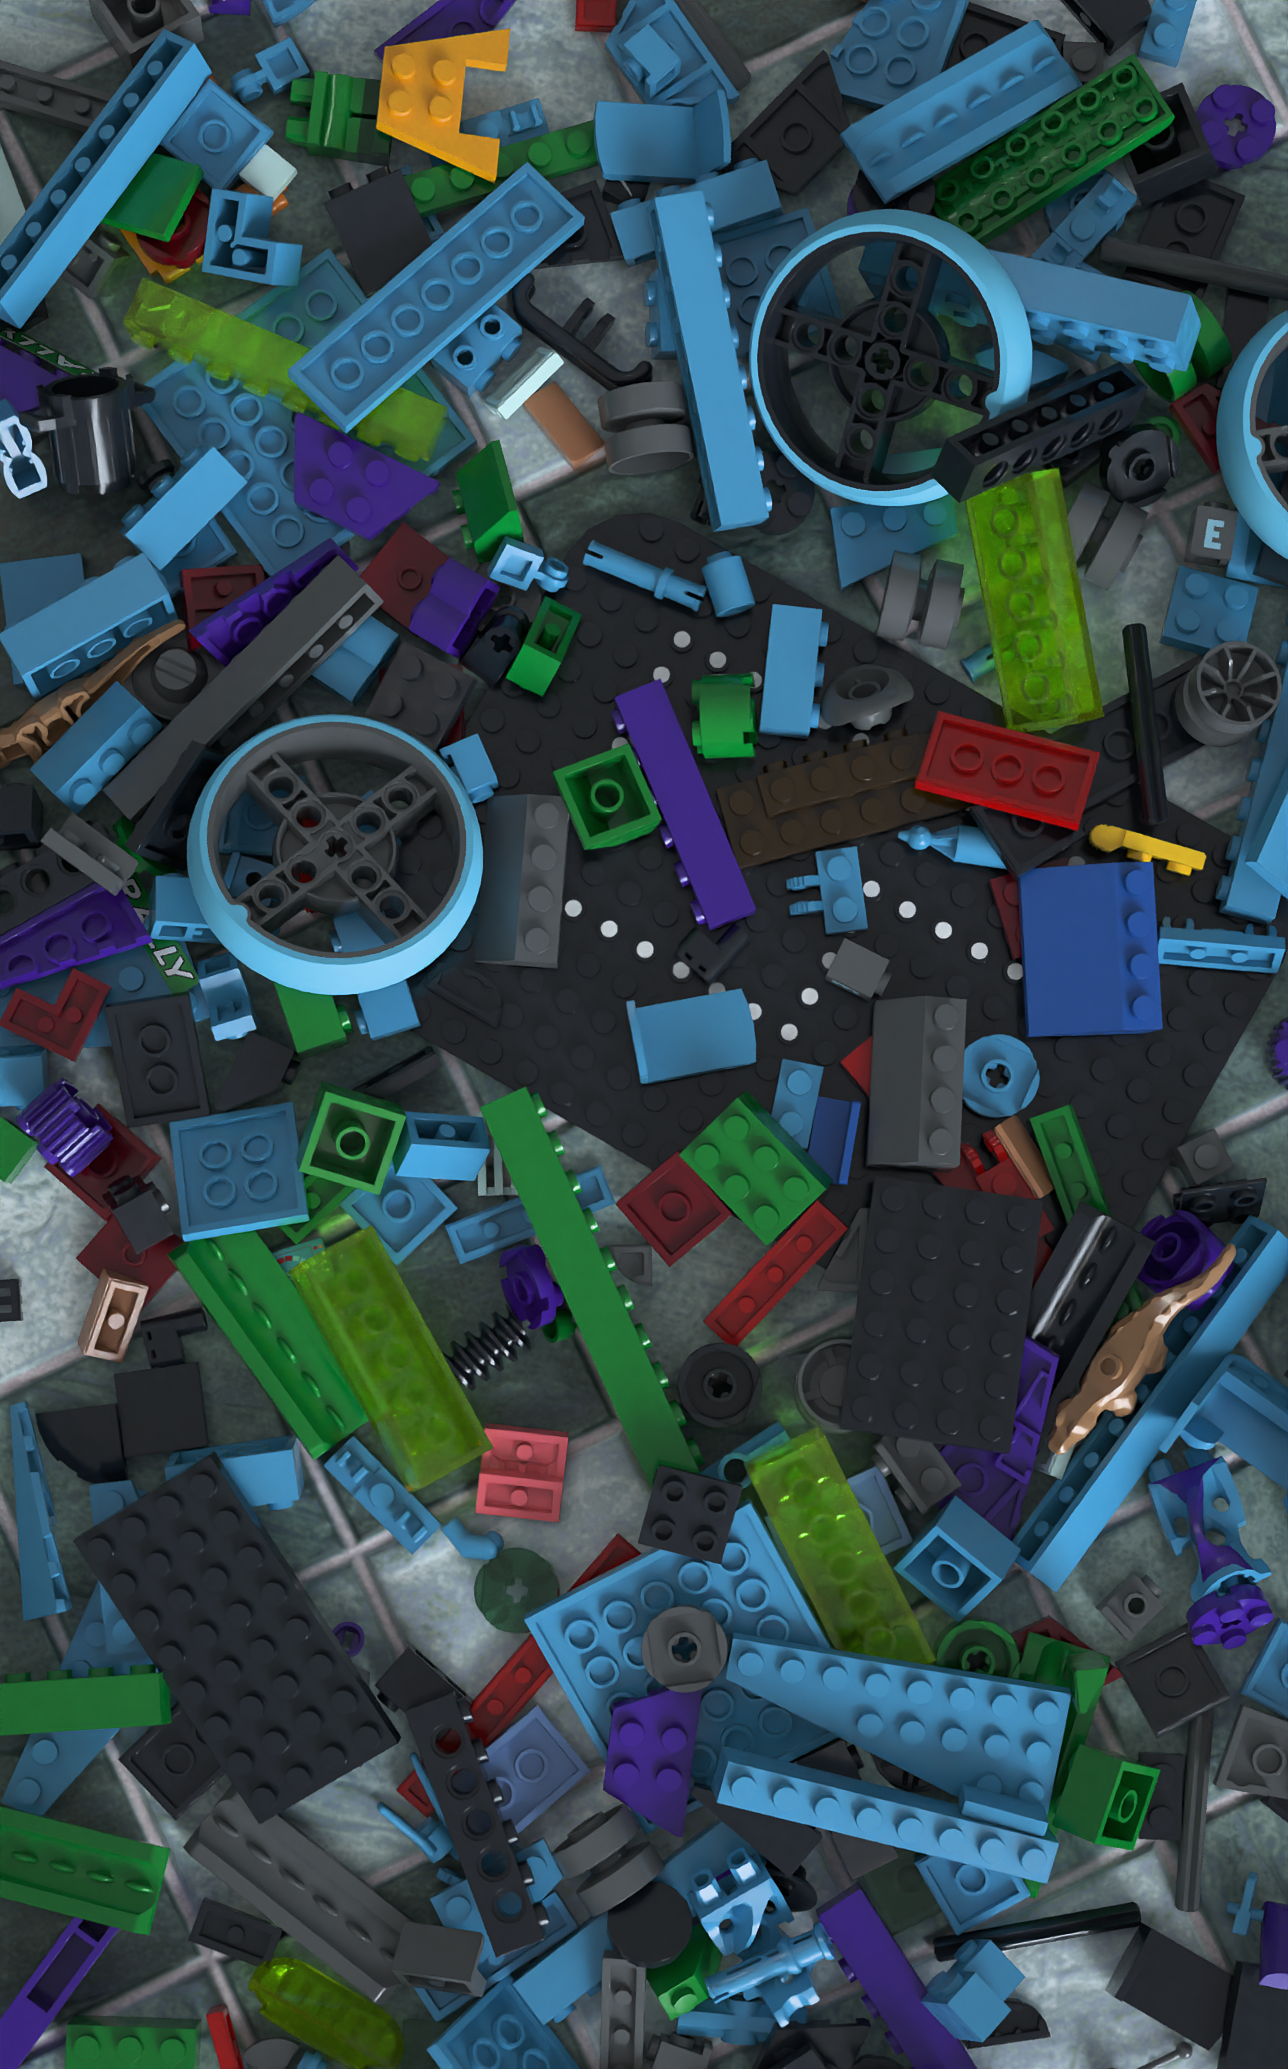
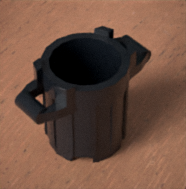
(90, 428)

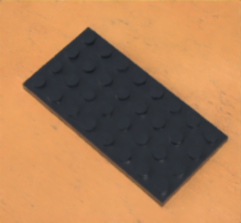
(237, 1638)

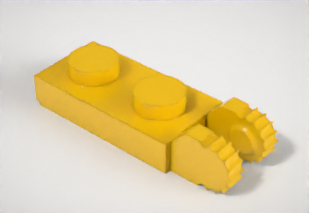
(1143, 848)

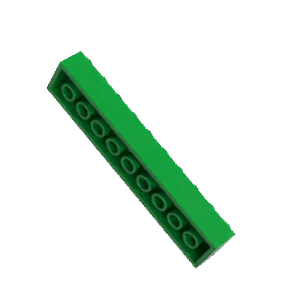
(587, 1284)

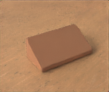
(563, 425)
(1024, 1156)
(112, 1316)

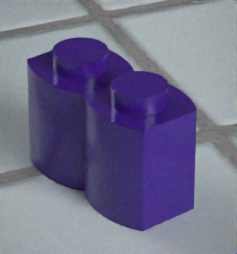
(453, 607)

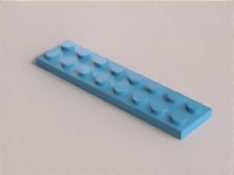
(436, 297)

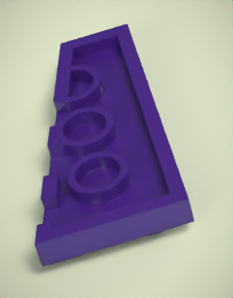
(242, 620)
(69, 935)

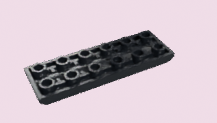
(1082, 1294)

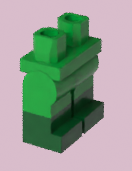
(340, 118)

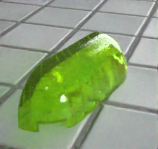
(327, 2015)

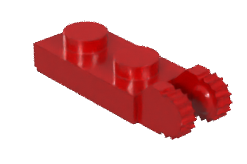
(1003, 1177)

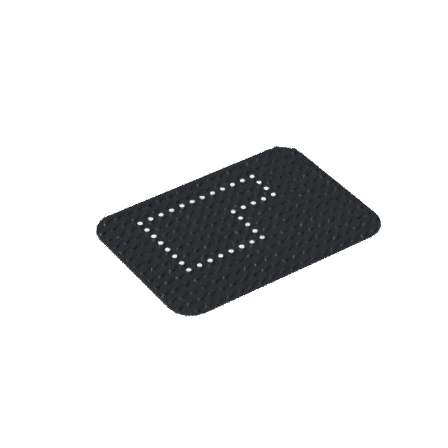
(928, 915)

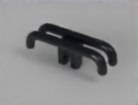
(563, 340)

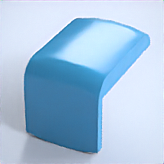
(662, 140)
(692, 1036)

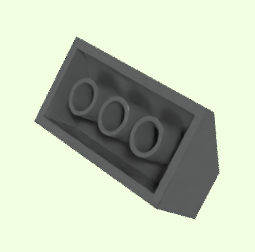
(522, 881)
(916, 1083)

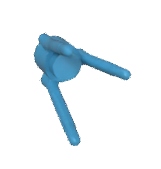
(430, 1836)

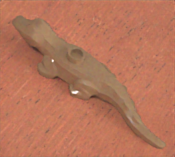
(55, 713)
(1130, 1352)

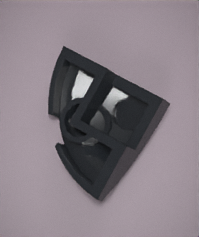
(86, 1441)

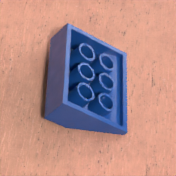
(1090, 950)

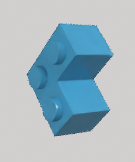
(240, 244)
(973, 1991)

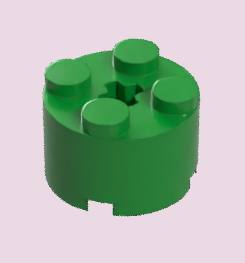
(726, 716)
(977, 1635)

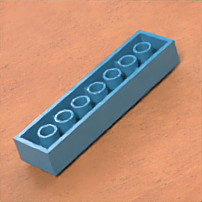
(1067, 307)

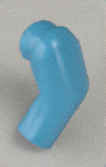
(472, 1545)

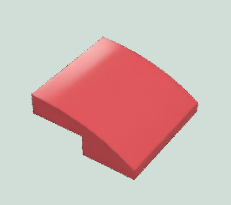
(522, 1473)

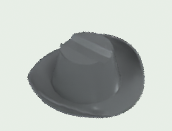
(173, 676)
(864, 696)

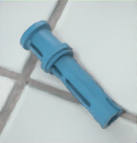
(788, 1956)

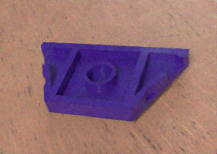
(352, 481)
(985, 1487)
(653, 1755)

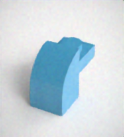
(227, 996)

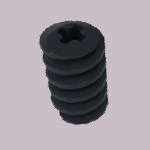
(487, 1349)

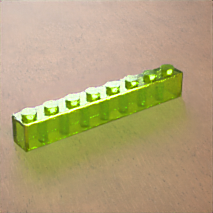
(262, 363)

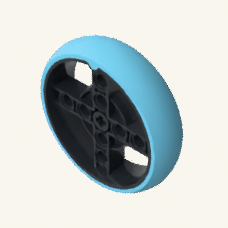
(784, 325)

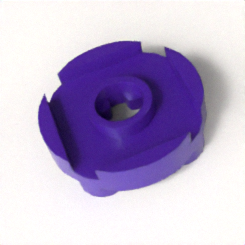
(1255, 115)
(529, 1286)
(1229, 1617)

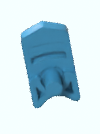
(1244, 1911)

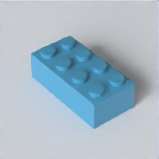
(87, 626)

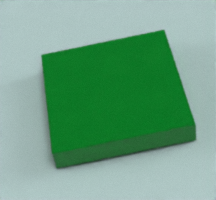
(156, 197)

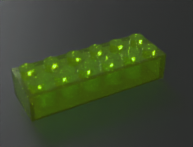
(1034, 603)
(390, 1359)
(836, 1550)

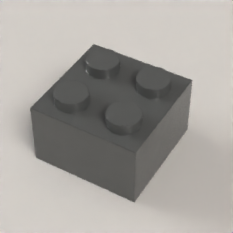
(135, 24)

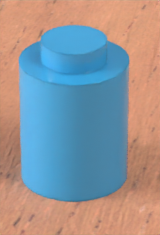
(727, 584)

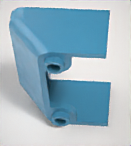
(1244, 1413)

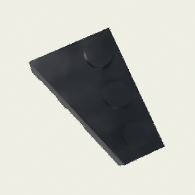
(857, 1853)

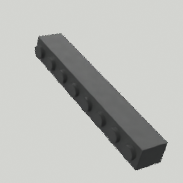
(253, 681)

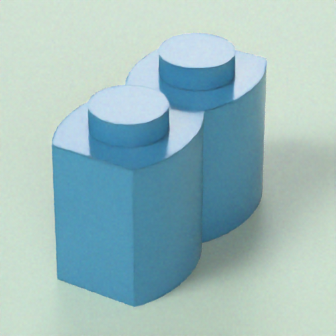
(18, 459)
(357, 661)

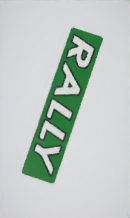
(46, 353)
(165, 954)

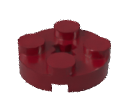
(185, 244)

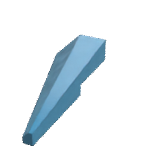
(41, 1570)

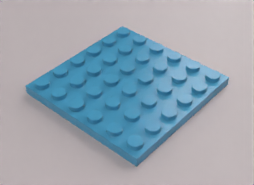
(260, 432)
(599, 1627)

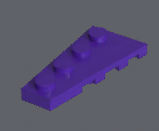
(450, 19)

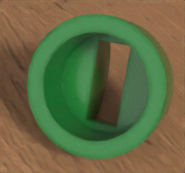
(561, 1327)

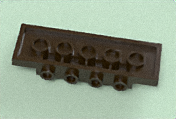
(830, 799)

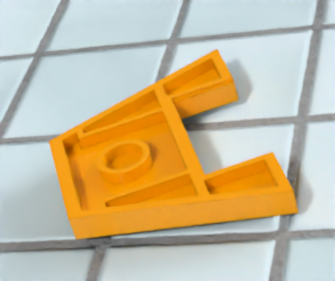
(425, 94)

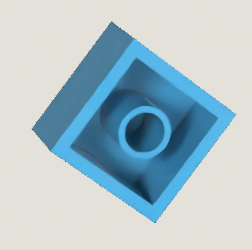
(957, 1559)

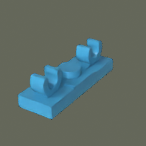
(508, 125)
(1087, 224)
(1220, 948)
(382, 1494)

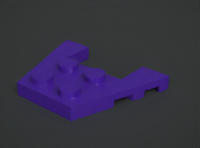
(1034, 1392)

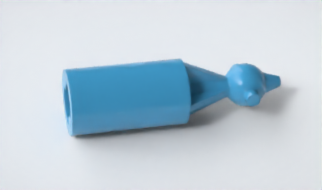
(959, 843)

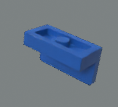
(834, 1136)

